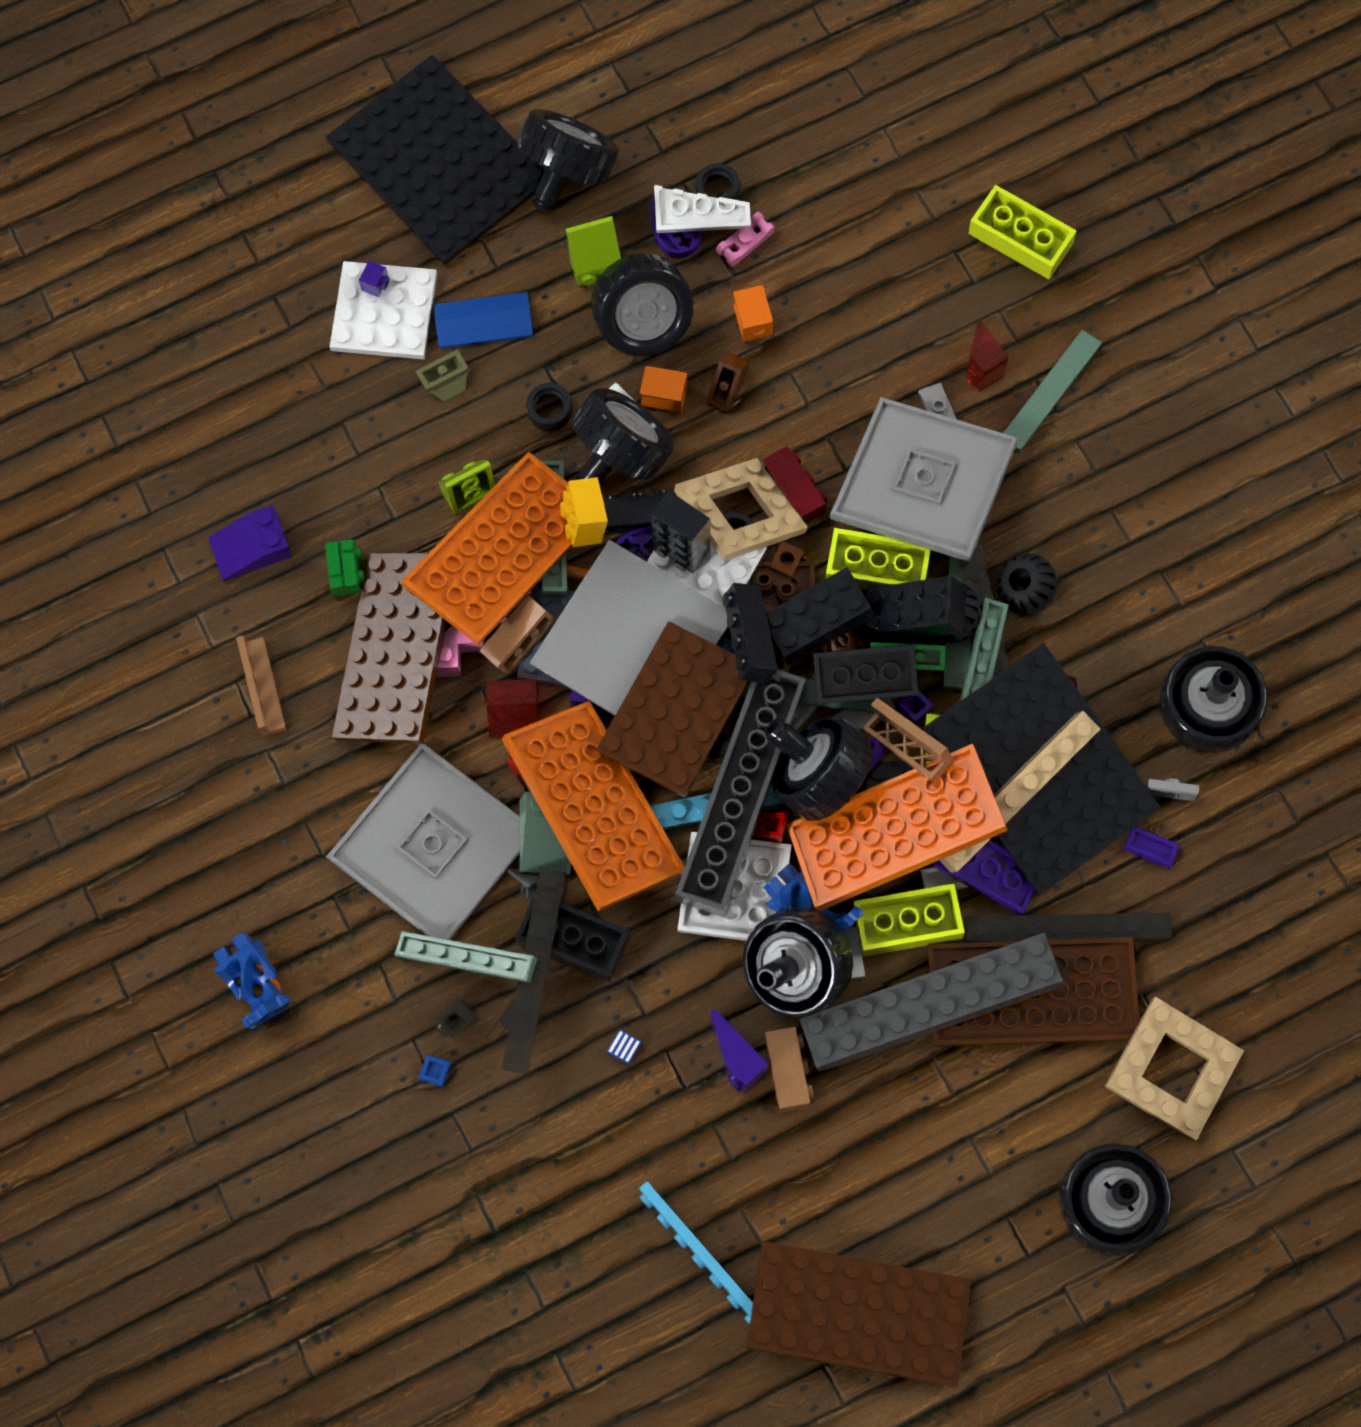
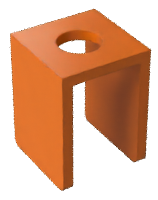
(753, 313)
(663, 389)

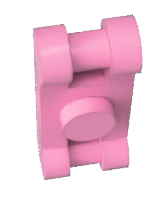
(745, 240)

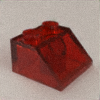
(986, 360)
(511, 705)

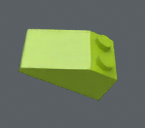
(592, 249)
(467, 485)

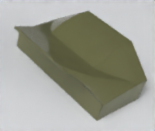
(445, 376)

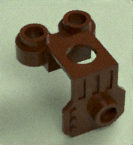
(779, 574)

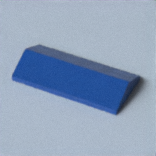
(483, 320)

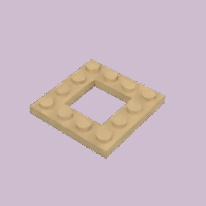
(730, 543)
(1129, 1084)

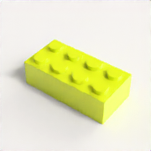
(1022, 232)
(876, 559)
(909, 920)

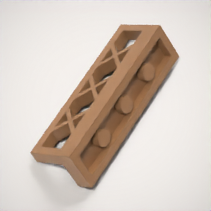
(261, 685)
(910, 732)

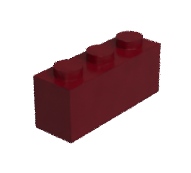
(795, 483)

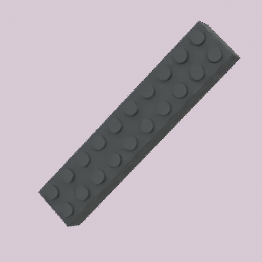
(738, 796)
(931, 1002)

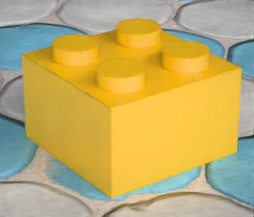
(584, 512)

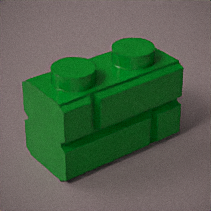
(343, 567)

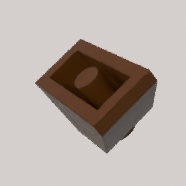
(727, 381)

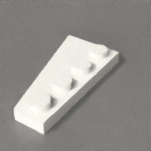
(698, 212)

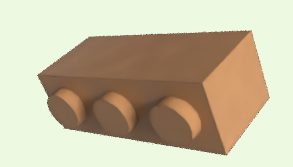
(517, 635)
(788, 1069)

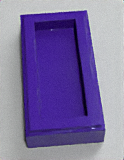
(1151, 847)

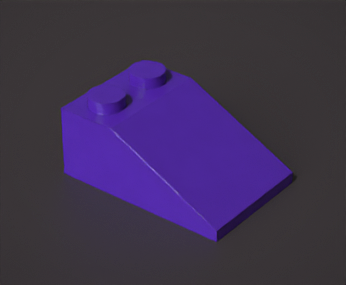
(250, 543)
(741, 1061)

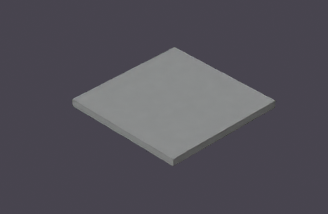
(924, 479)
(616, 623)
(430, 844)

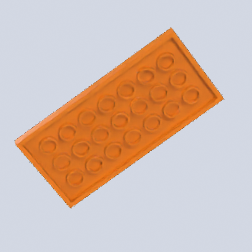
(495, 551)
(593, 806)
(896, 829)

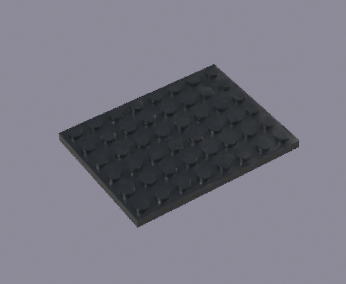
(437, 159)
(1083, 804)

